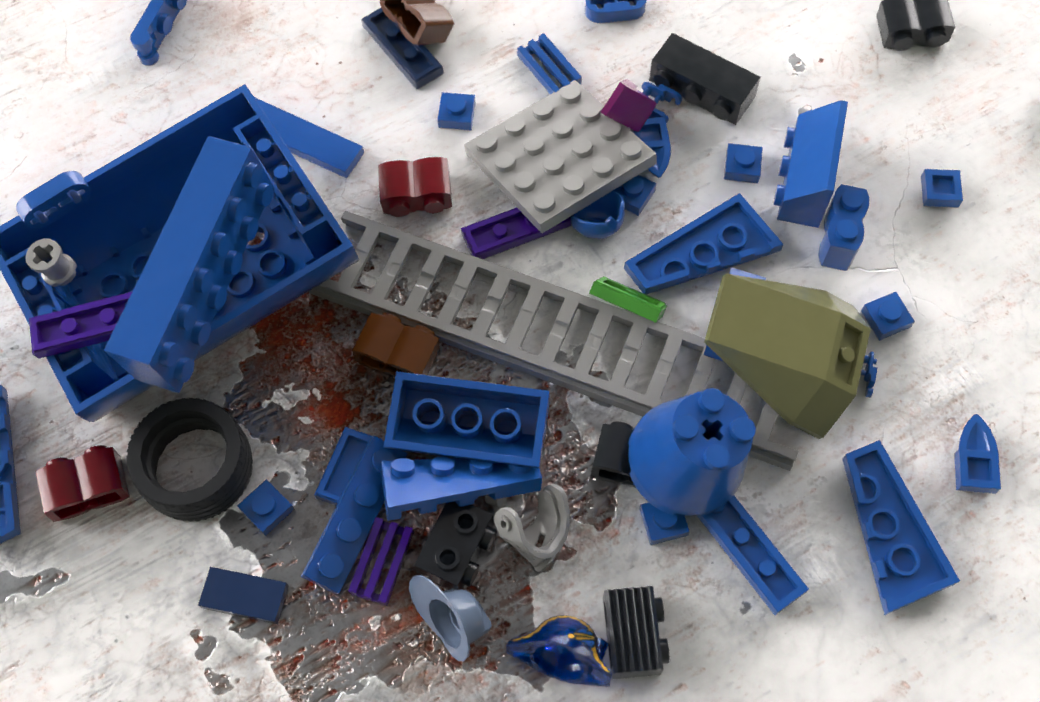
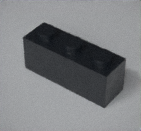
(704, 78)

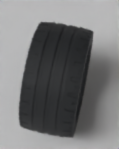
(164, 426)

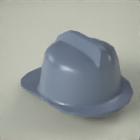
(450, 614)

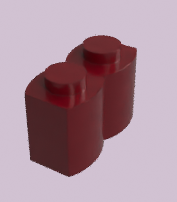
(415, 186)
(82, 483)

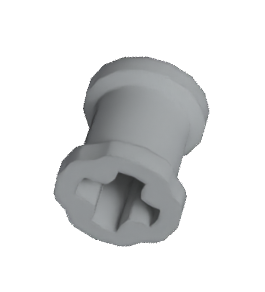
(48, 259)

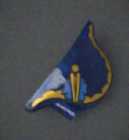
(564, 651)

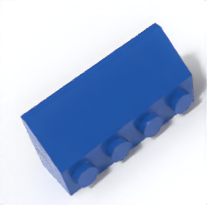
(467, 419)

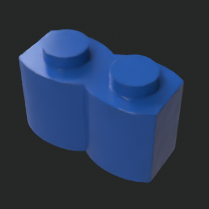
(843, 227)

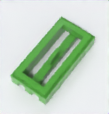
(628, 298)

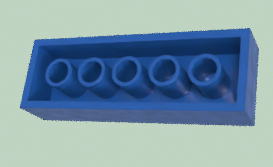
(191, 266)

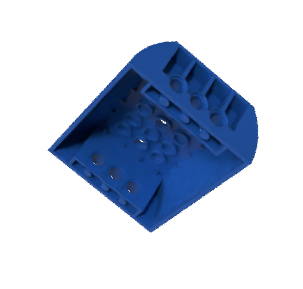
(124, 217)

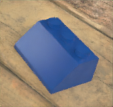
(811, 164)

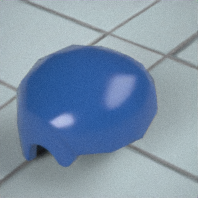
(600, 217)

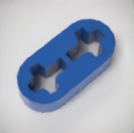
(614, 10)
(53, 199)

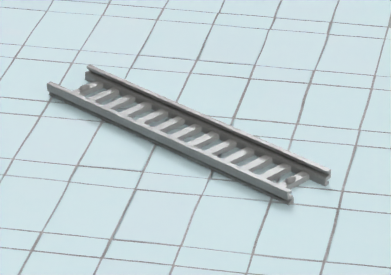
(510, 351)

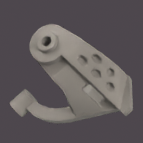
(551, 522)

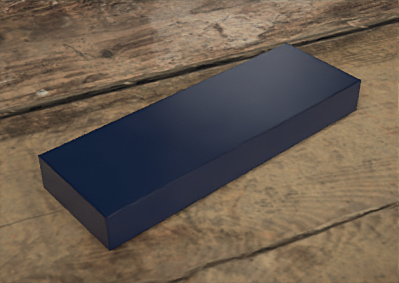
(412, 60)

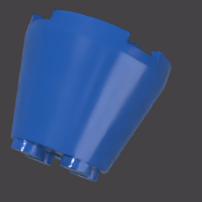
(691, 452)

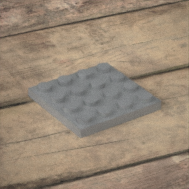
(559, 156)

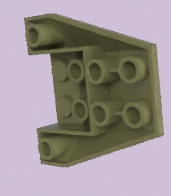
(791, 347)

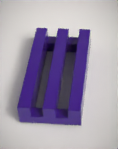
(392, 529)

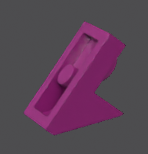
(629, 106)

